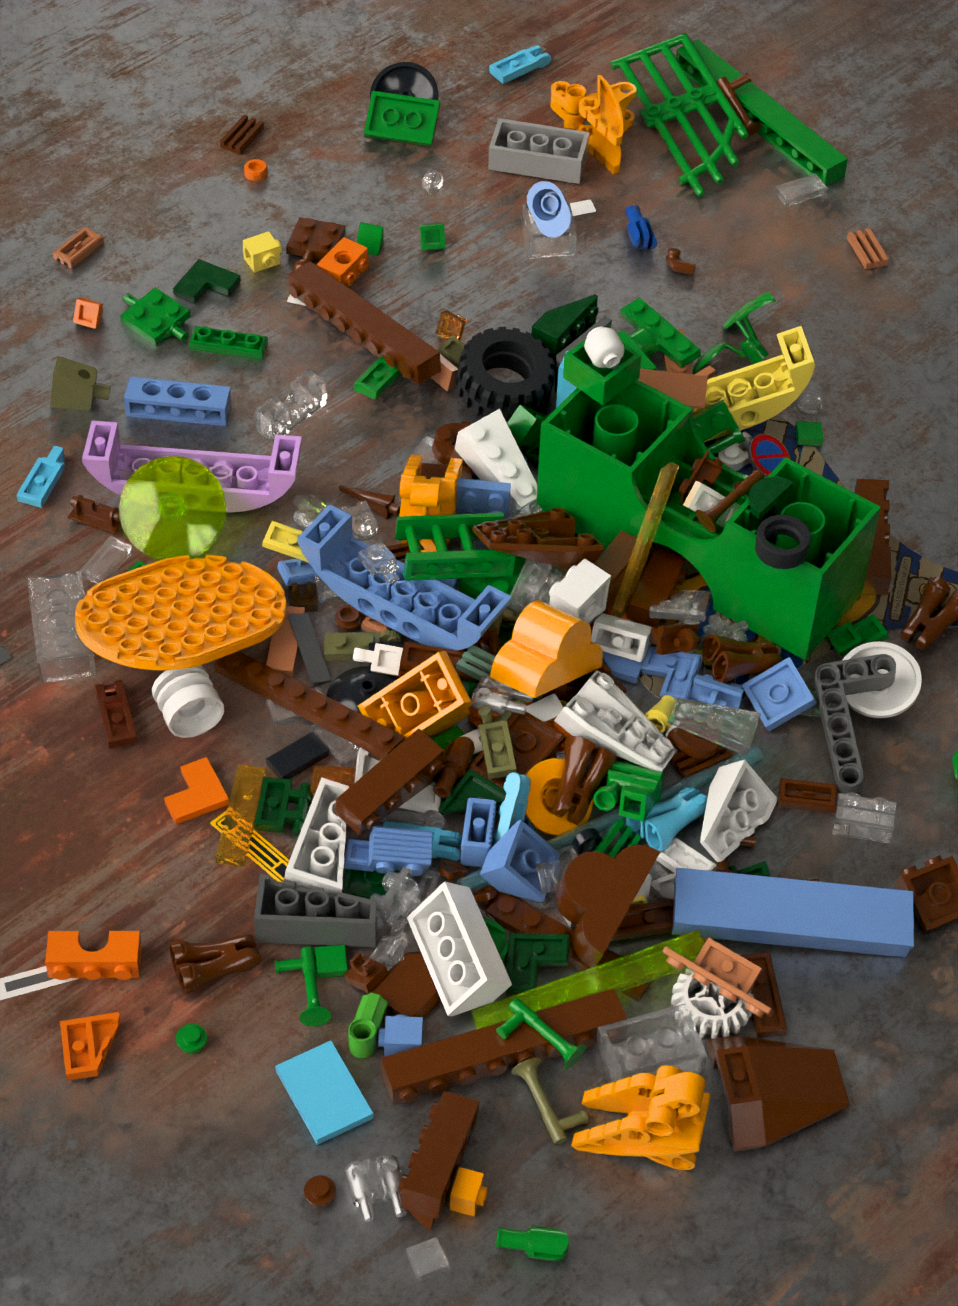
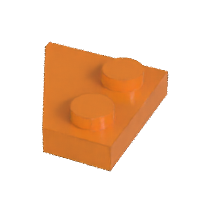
(87, 1043)

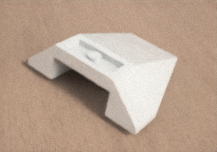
(615, 723)

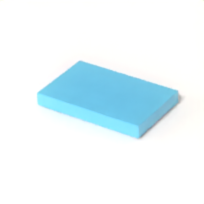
(324, 1092)

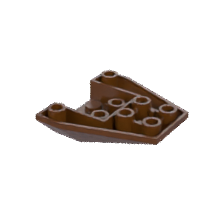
(541, 538)
(775, 1087)

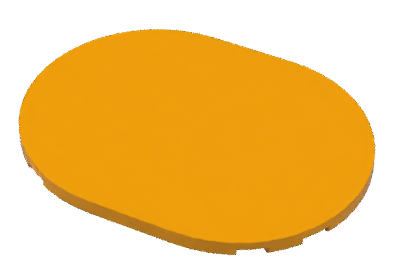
(180, 612)

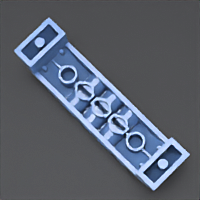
(416, 608)

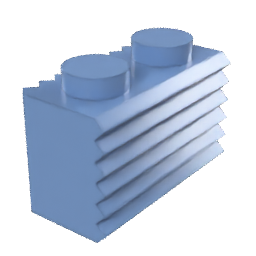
(478, 831)
(399, 848)

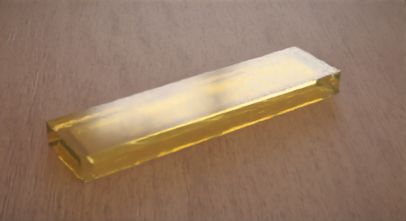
(240, 816)

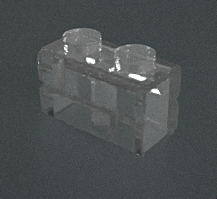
(864, 817)

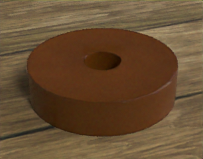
(694, 745)

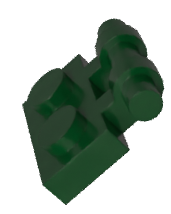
(273, 805)

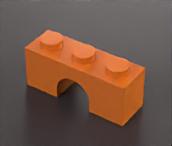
(116, 960)

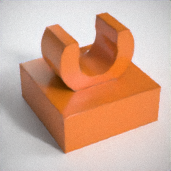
(88, 313)

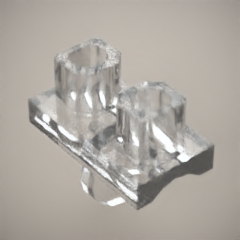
(725, 629)
(400, 896)

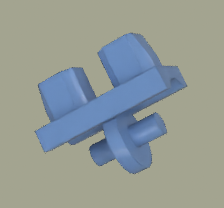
(710, 691)

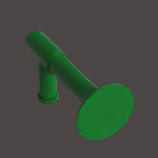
(314, 1014)
(570, 1052)

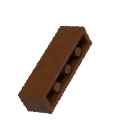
(439, 1154)

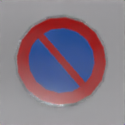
(766, 453)

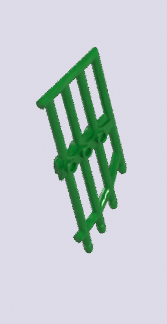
(677, 106)

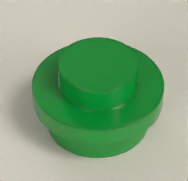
(191, 1038)

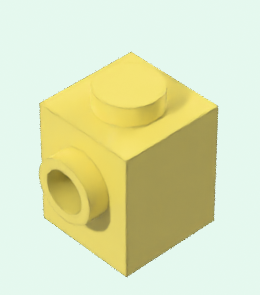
(262, 251)

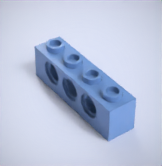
(177, 401)

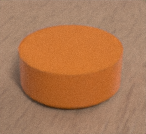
(255, 170)

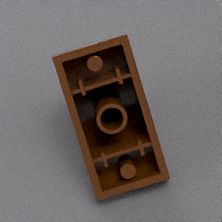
(598, 895)

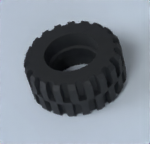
(510, 351)

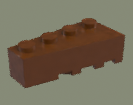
(879, 566)
(391, 782)

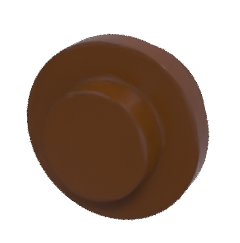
(348, 618)
(320, 1191)

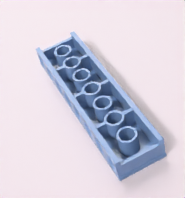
(793, 912)

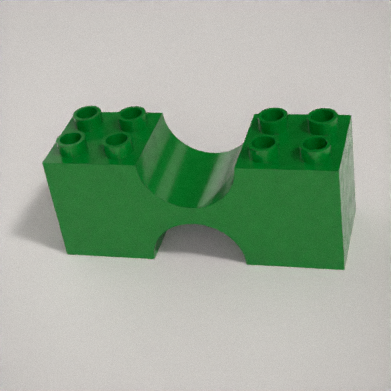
(604, 471)

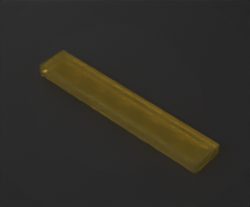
(645, 538)

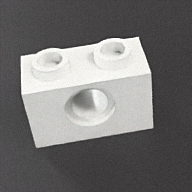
(621, 637)

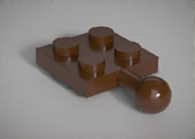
(313, 239)

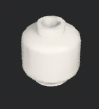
(604, 347)

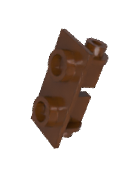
(703, 471)
(94, 515)

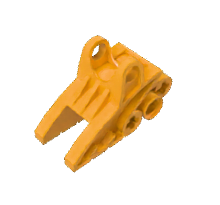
(602, 110)
(429, 496)
(662, 1118)

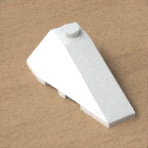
(734, 808)

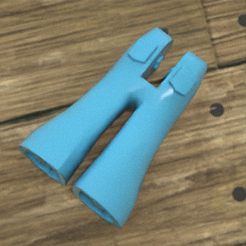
(669, 817)

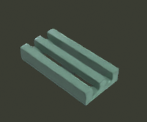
(476, 657)

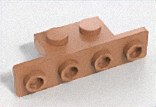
(725, 969)

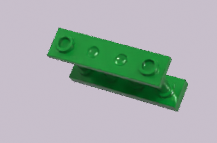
(446, 563)

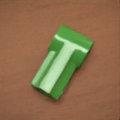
(366, 1025)

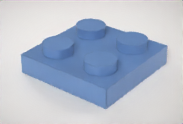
(483, 497)
(779, 694)

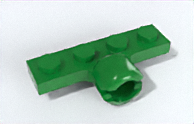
(657, 334)

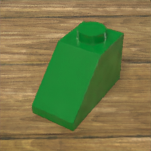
(526, 426)

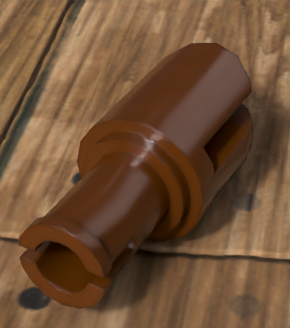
(455, 764)

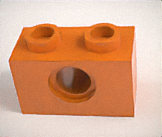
(345, 261)

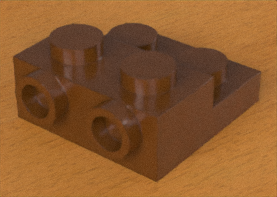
(933, 891)

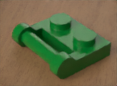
(714, 421)

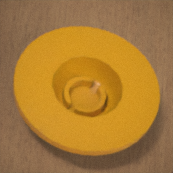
(544, 785)

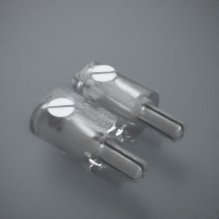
(498, 697)
(374, 1182)

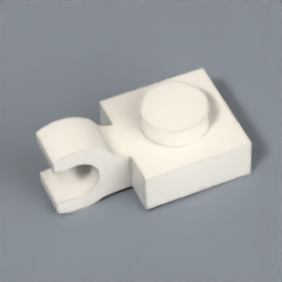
(384, 658)

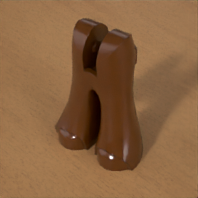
(933, 597)
(737, 658)
(577, 754)
(204, 962)

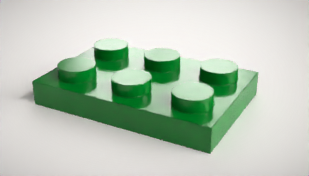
(402, 118)

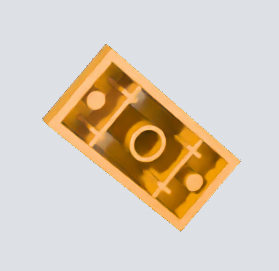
(546, 651)
(423, 698)

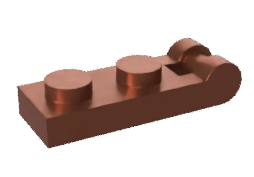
(116, 714)

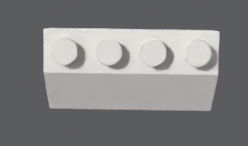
(458, 949)

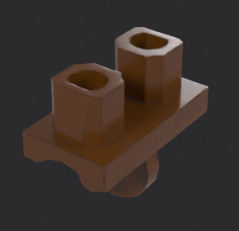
(675, 638)

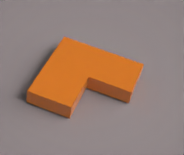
(203, 795)

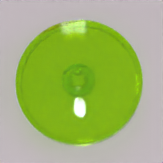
(172, 508)

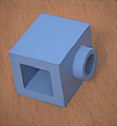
(400, 1034)

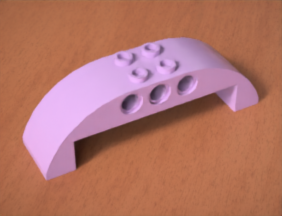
(245, 478)

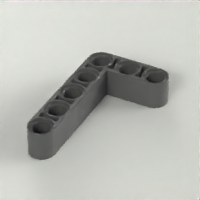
(840, 717)

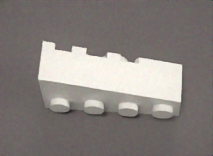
(495, 457)
(321, 843)

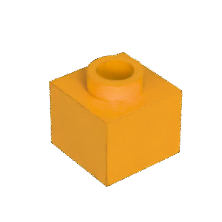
(468, 1192)

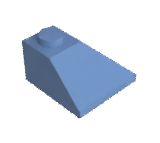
(513, 861)

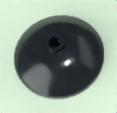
(406, 80)
(357, 686)

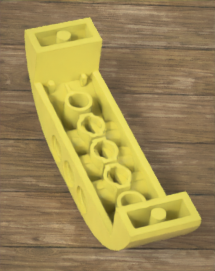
(765, 387)

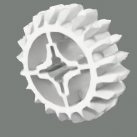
(708, 1007)

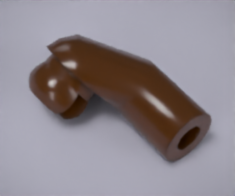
(677, 264)

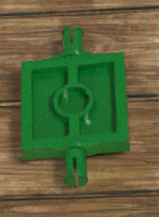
(155, 316)

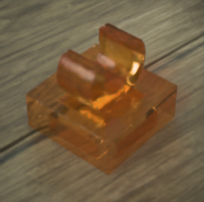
(450, 325)

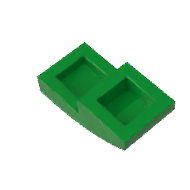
(851, 636)

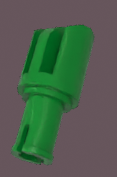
(537, 1242)

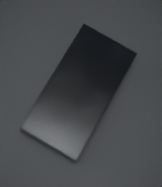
(297, 756)

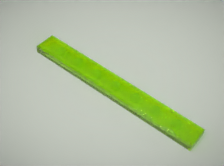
(617, 974)

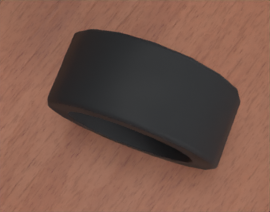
(787, 526)

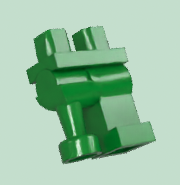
(635, 786)

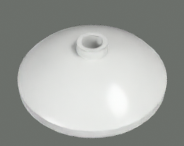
(897, 697)

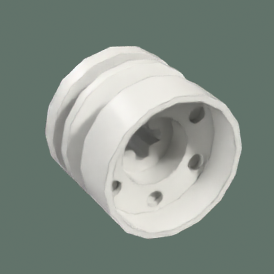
(188, 701)

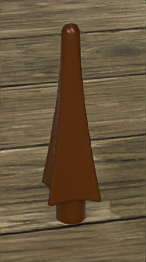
(379, 502)

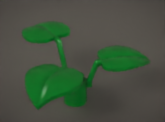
(751, 345)

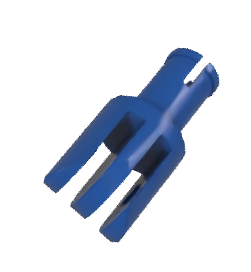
(640, 229)

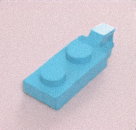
(42, 478)

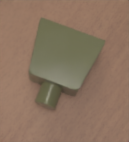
(76, 386)

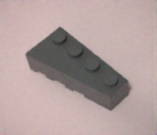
(312, 916)

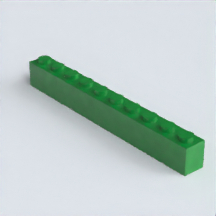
(778, 125)

